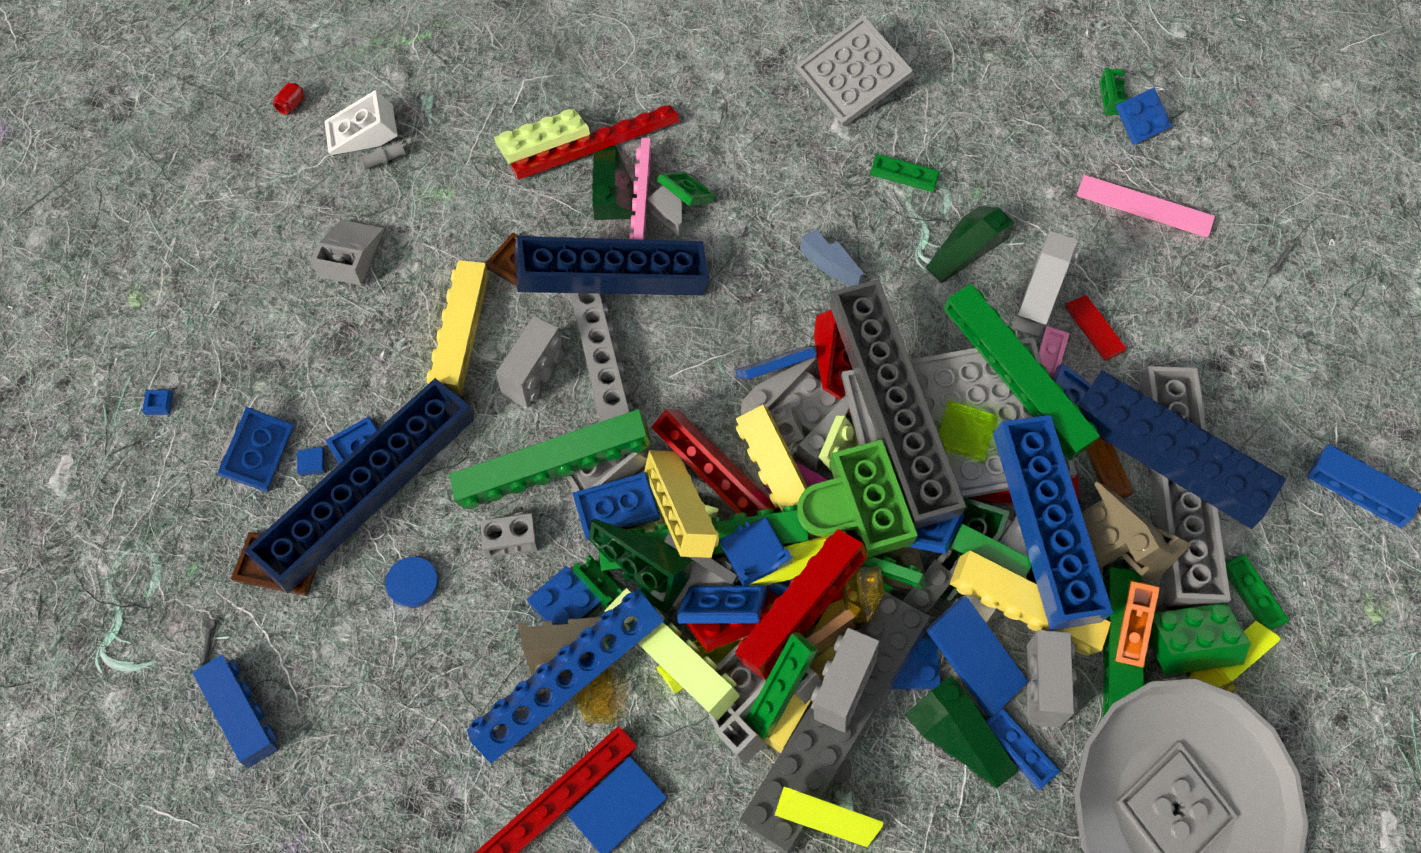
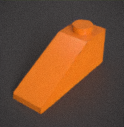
(1137, 623)

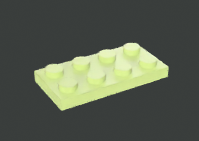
(541, 135)

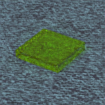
(966, 431)

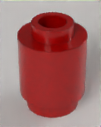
(288, 98)

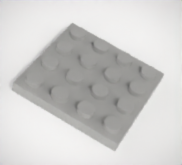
(854, 70)

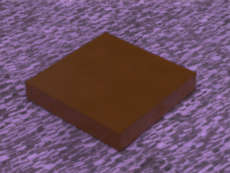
(503, 260)

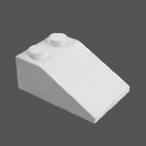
(361, 125)

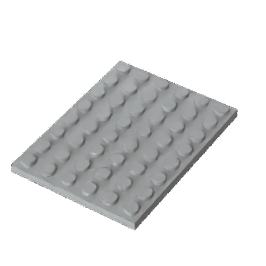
(967, 380)

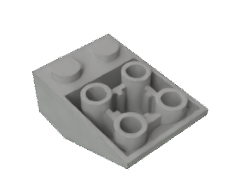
(347, 252)

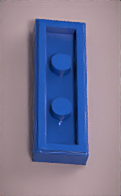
(1022, 749)

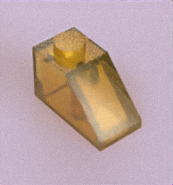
(863, 593)

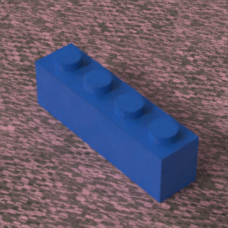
(1365, 486)
(235, 710)

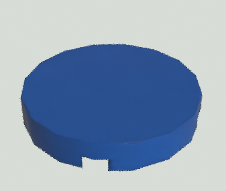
(412, 582)

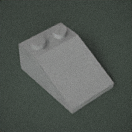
(608, 471)

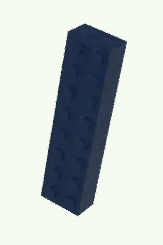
(610, 266)
(1180, 450)

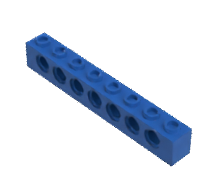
(495, 742)

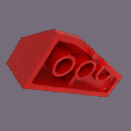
(830, 354)

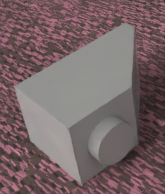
(666, 209)

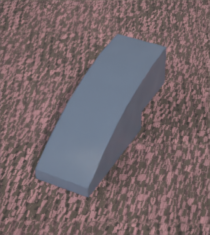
(831, 258)

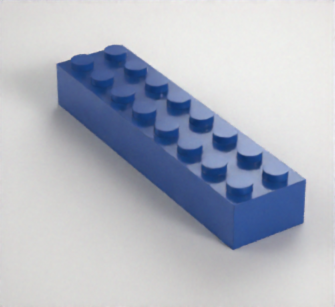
(1051, 523)

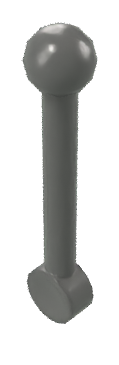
(1274, 269)
(210, 625)

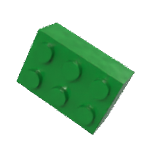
(1198, 639)

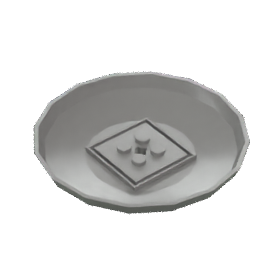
(1192, 750)

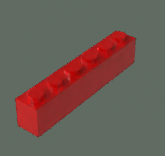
(711, 463)
(802, 602)

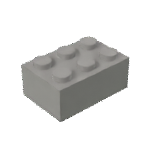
(530, 362)
(844, 679)
(1050, 679)

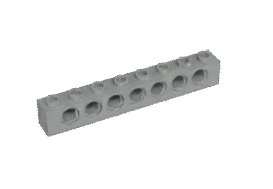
(597, 352)

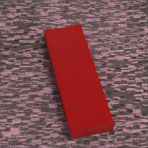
(1095, 328)

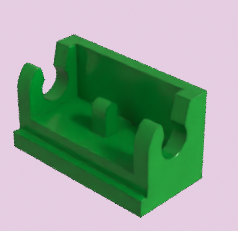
(1112, 90)
(598, 581)

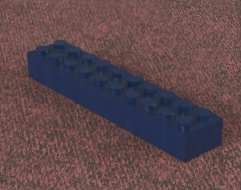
(359, 485)

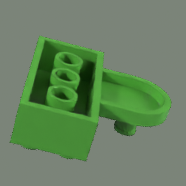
(859, 499)

